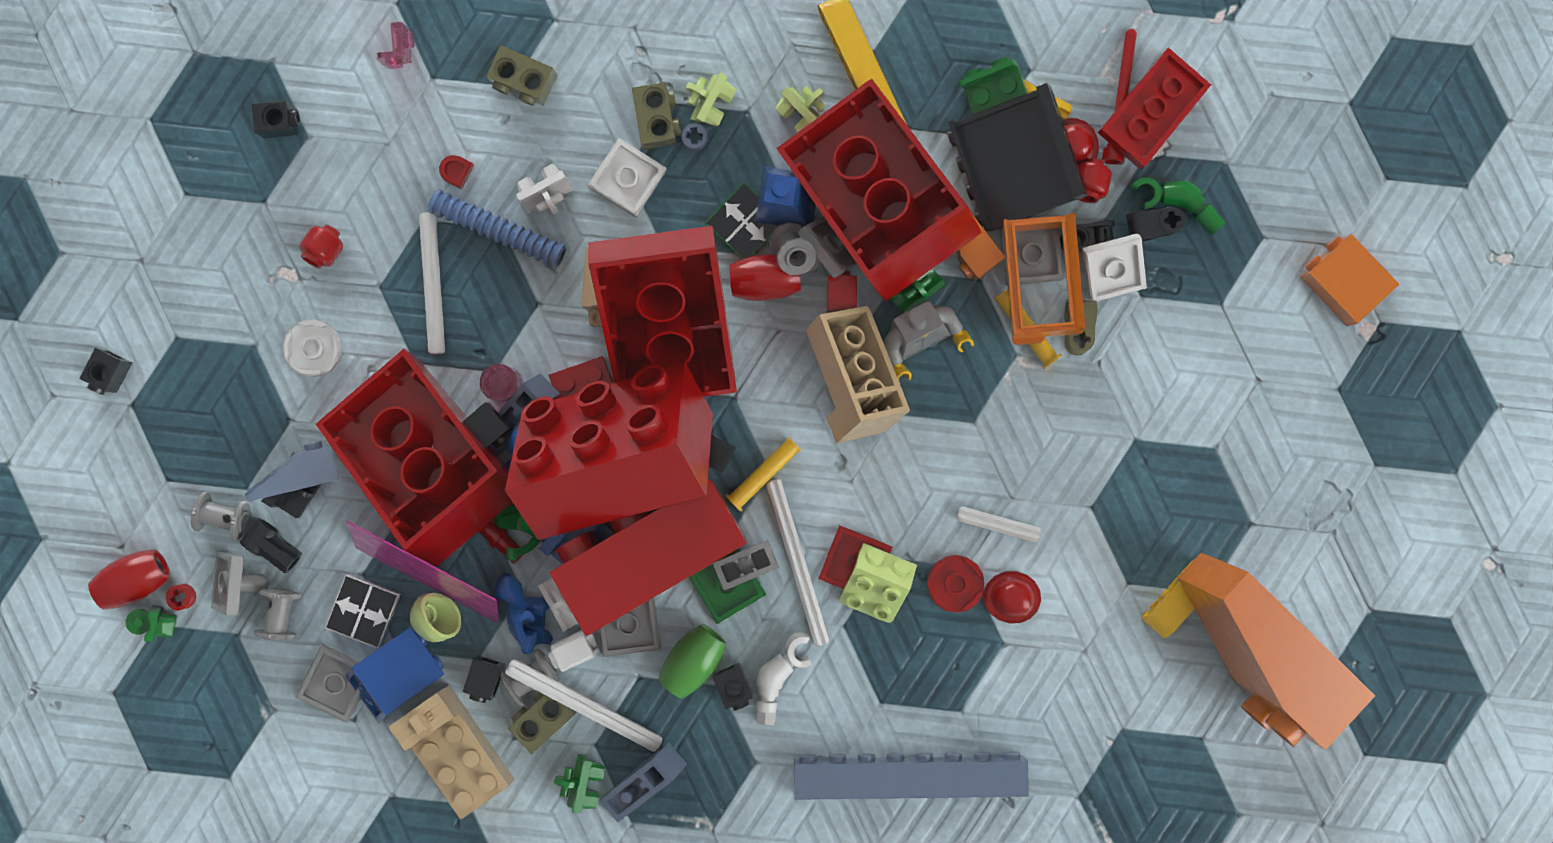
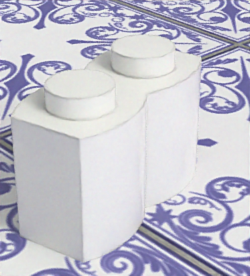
(573, 650)

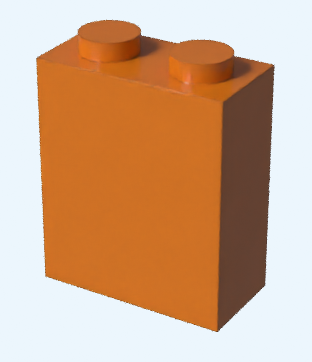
(1348, 279)

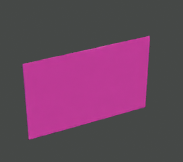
(424, 572)

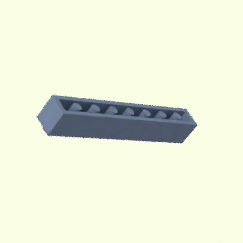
(911, 777)

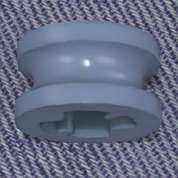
(701, 132)

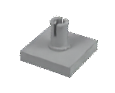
(829, 248)
(230, 581)

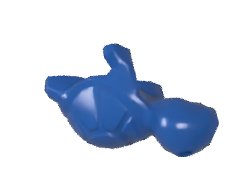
(524, 613)

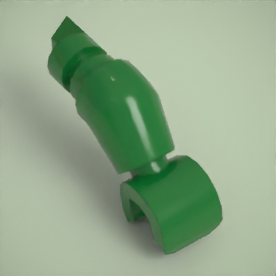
(1185, 196)

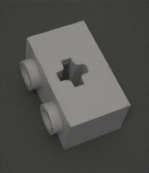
(745, 565)

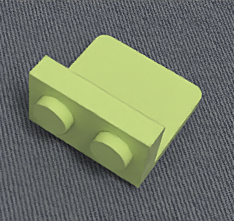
(878, 583)

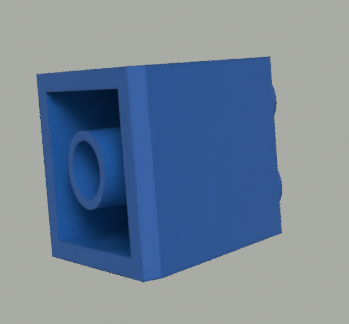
(395, 673)

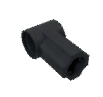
(264, 541)

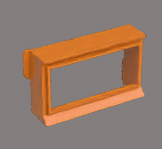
(1035, 333)

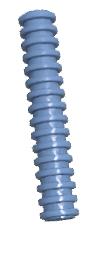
(496, 228)

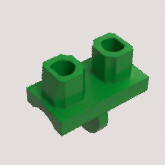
(918, 291)
(152, 623)
(579, 795)

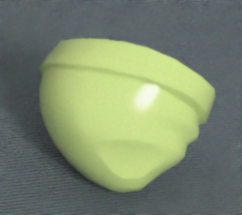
(435, 617)

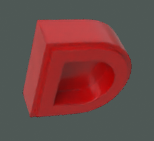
(455, 170)

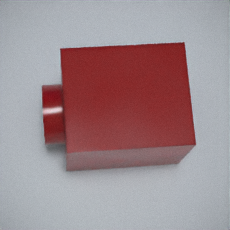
(841, 292)

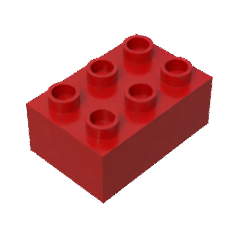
(611, 451)
(643, 557)

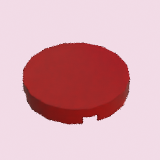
(955, 583)

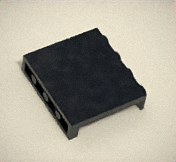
(1017, 159)

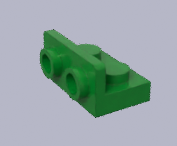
(993, 85)

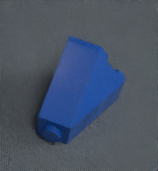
(783, 199)

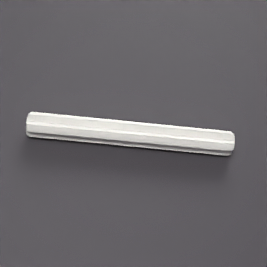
(432, 283)

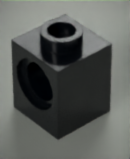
(263, 119)
(117, 371)
(488, 426)
(729, 674)
(483, 679)

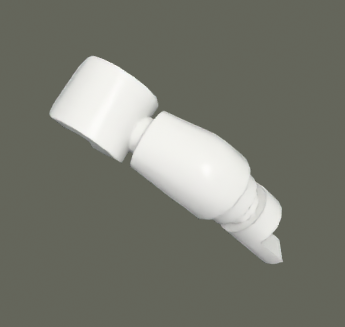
(773, 674)

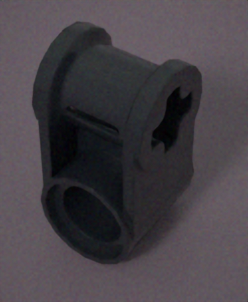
(1151, 224)
(1093, 233)

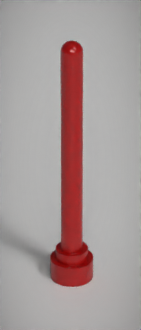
(1110, 154)

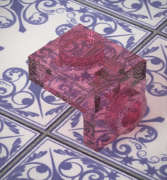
(402, 42)

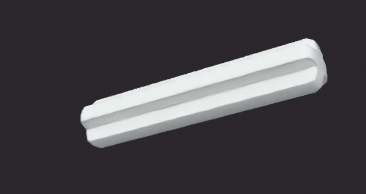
(999, 524)

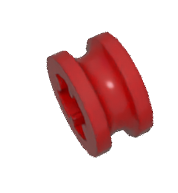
(187, 602)

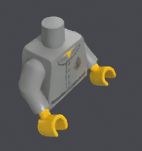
(919, 330)

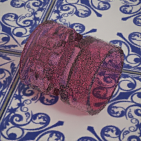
(500, 382)

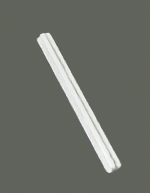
(797, 562)
(583, 705)

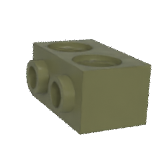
(524, 70)
(650, 117)
(546, 722)

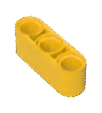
(1169, 609)

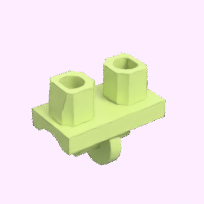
(716, 88)
(793, 101)

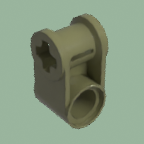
(1088, 334)

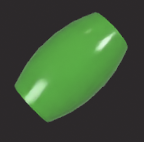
(692, 661)

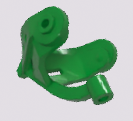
(512, 519)

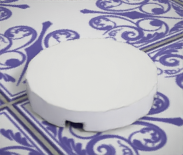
(312, 348)

